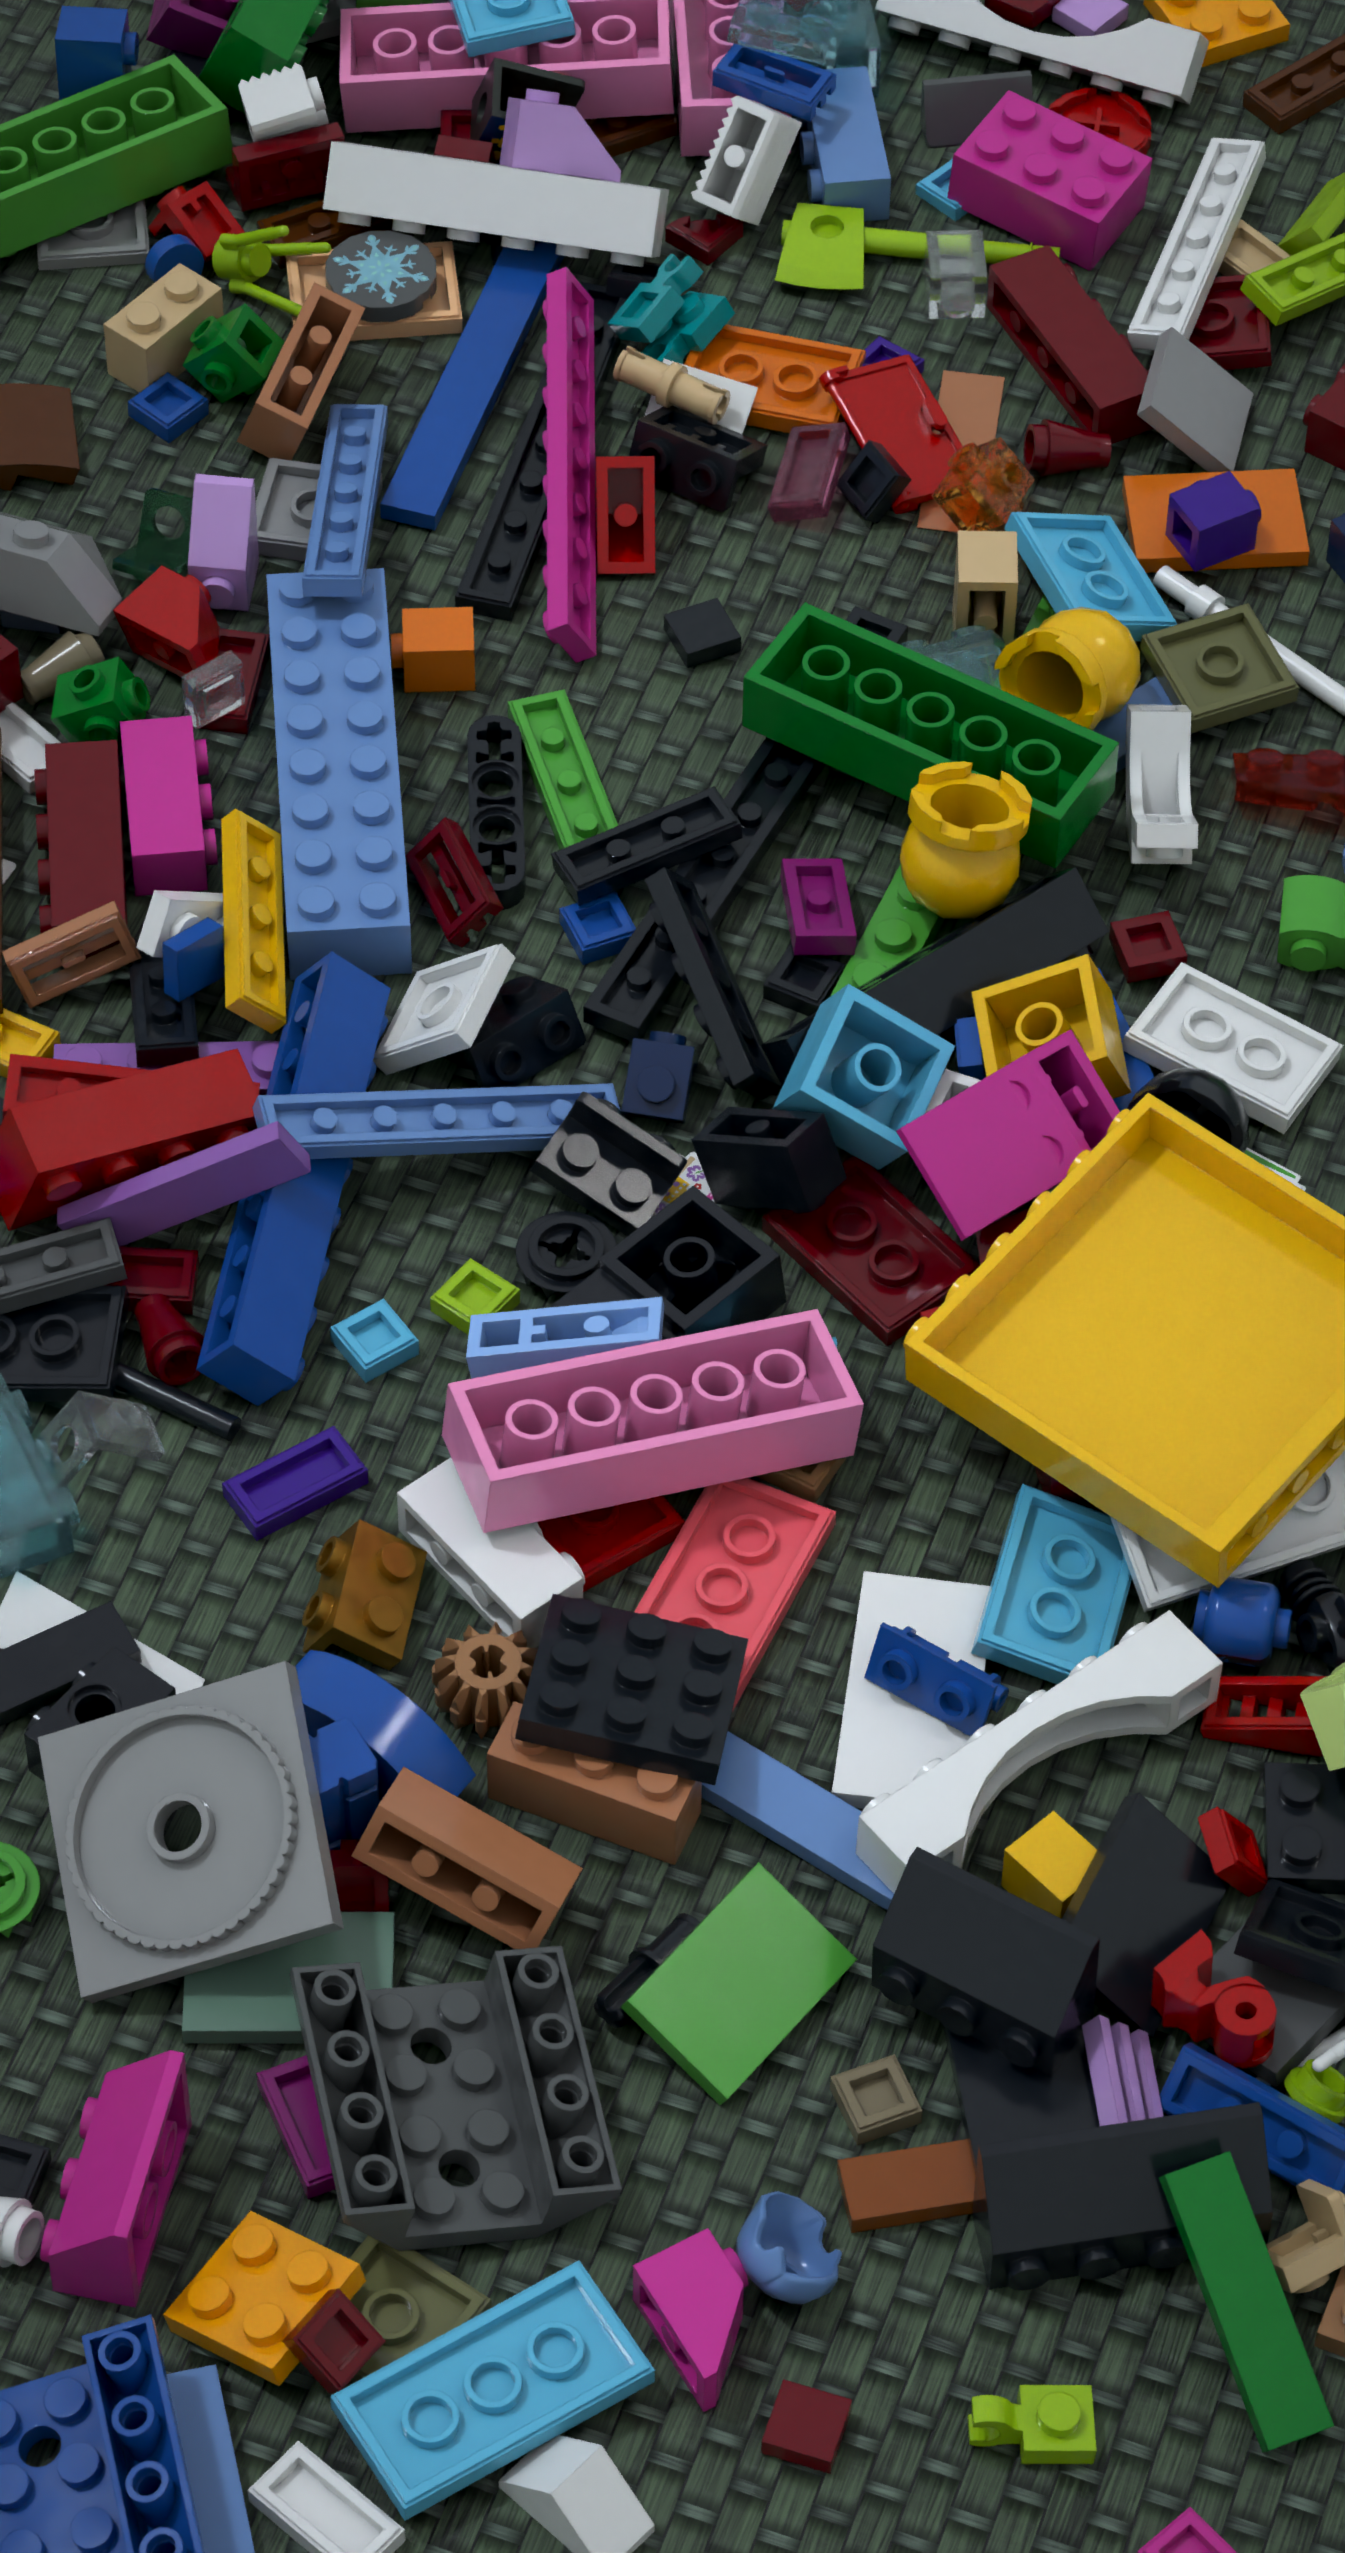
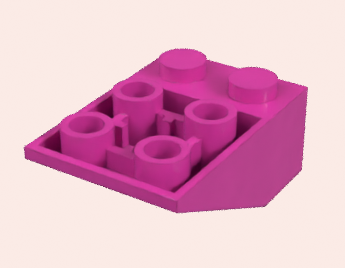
(1011, 1134)

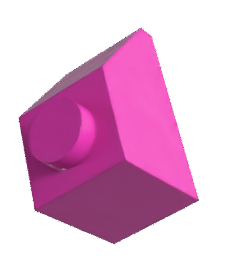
(694, 2309)

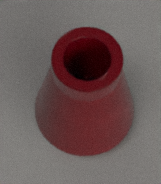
(1064, 448)
(168, 1340)

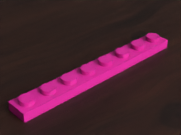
(570, 466)

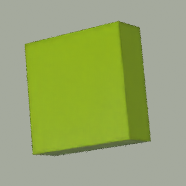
(473, 1292)

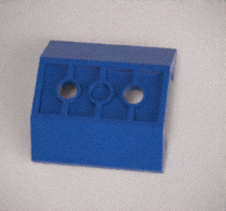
(119, 2461)

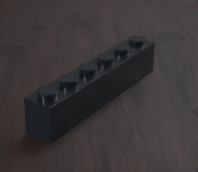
(934, 986)

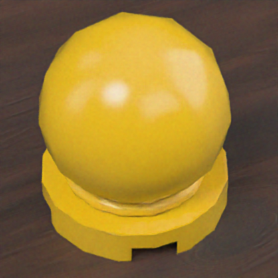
(1073, 666)
(963, 839)

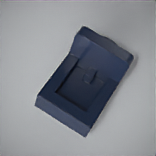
(659, 1077)

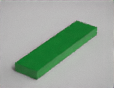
(1246, 2302)

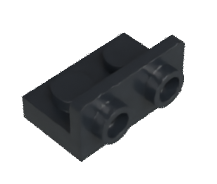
(696, 456)
(609, 1164)

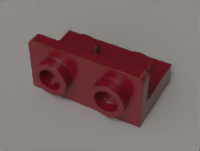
(282, 167)

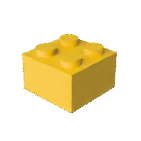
(1046, 1003)

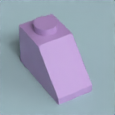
(553, 139)
(224, 539)

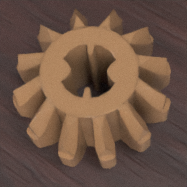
(482, 1677)

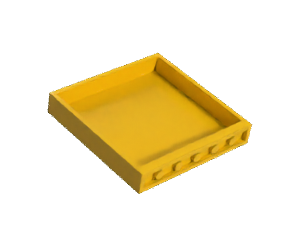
(1157, 1338)

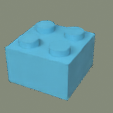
(865, 1073)

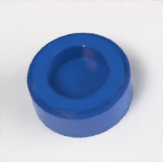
(170, 252)

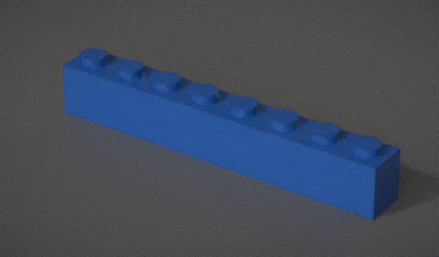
(285, 1231)

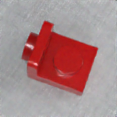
(196, 215)

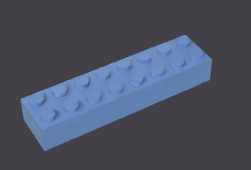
(338, 777)

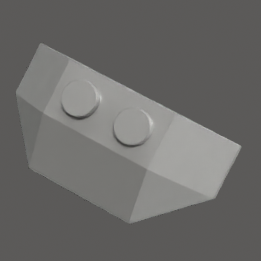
(54, 576)

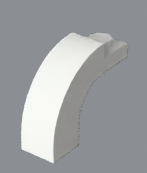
(1158, 785)

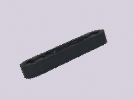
(498, 811)

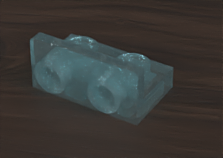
(792, 28)

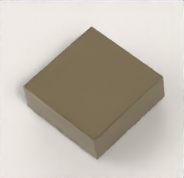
(876, 2099)

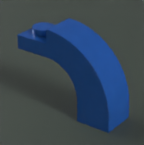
(386, 1718)

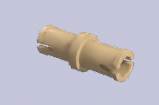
(671, 385)

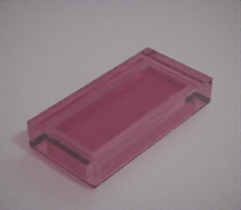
(809, 472)

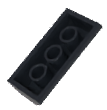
(1096, 2198)

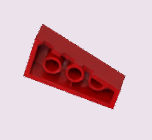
(118, 1130)

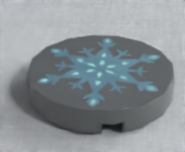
(383, 274)

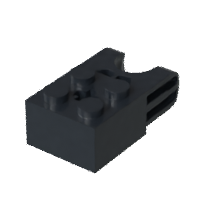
(697, 1261)

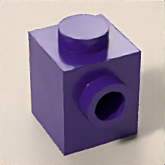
(1212, 520)

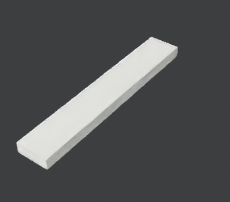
(1198, 241)

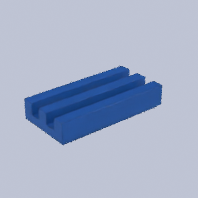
(774, 80)

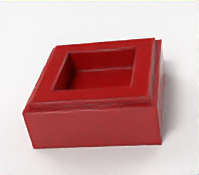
(1233, 1851)

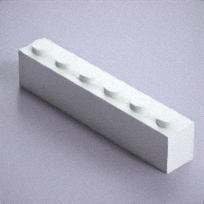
(495, 200)

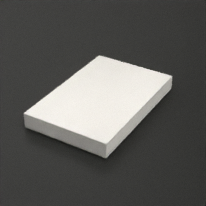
(1252, 1047)

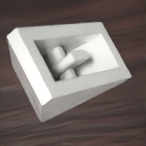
(579, 2497)

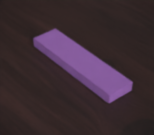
(192, 1185)

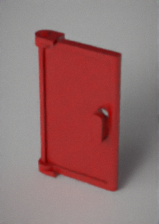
(897, 409)

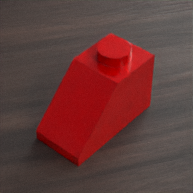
(625, 514)
(170, 621)

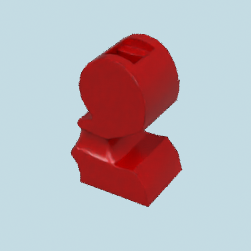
(1232, 2012)

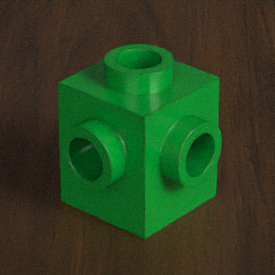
(232, 353)
(96, 699)

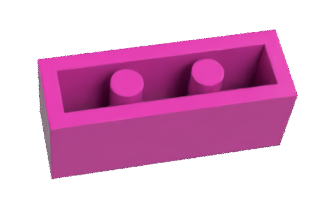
(167, 805)

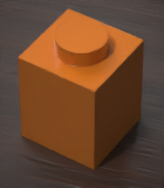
(435, 649)

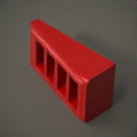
(1275, 1729)

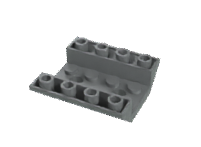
(505, 2103)

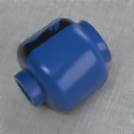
(1242, 1621)

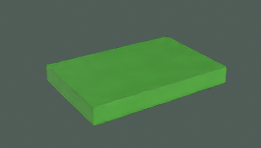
(738, 1983)

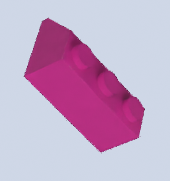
(120, 2181)

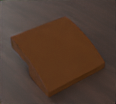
(37, 434)

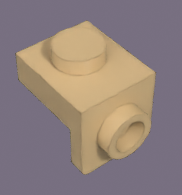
(1315, 2248)

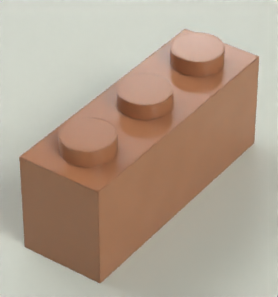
(301, 374)
(593, 1795)
(466, 1861)

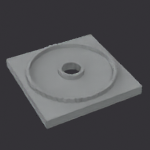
(262, 1851)

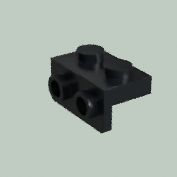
(522, 1033)

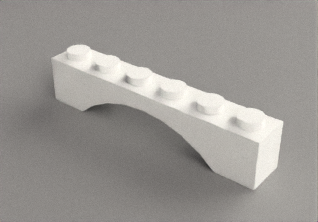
(1144, 56)
(1138, 1687)

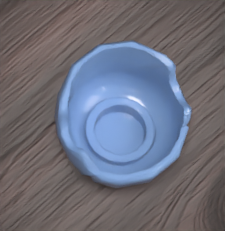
(785, 2249)

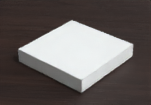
(443, 1009)

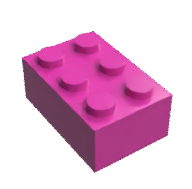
(1049, 179)

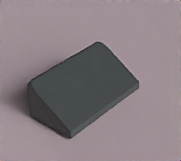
(958, 104)

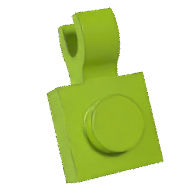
(1048, 2422)

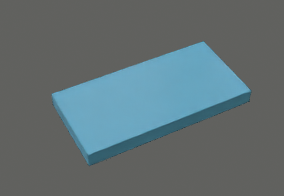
(492, 2389)

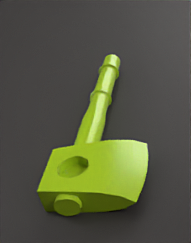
(828, 246)

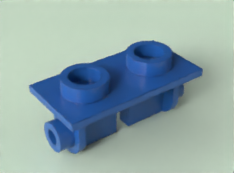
(932, 1681)

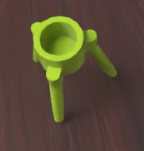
(245, 259)

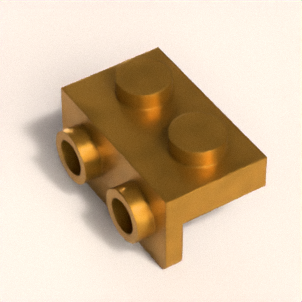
(365, 1594)

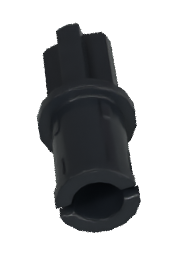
(641, 1965)

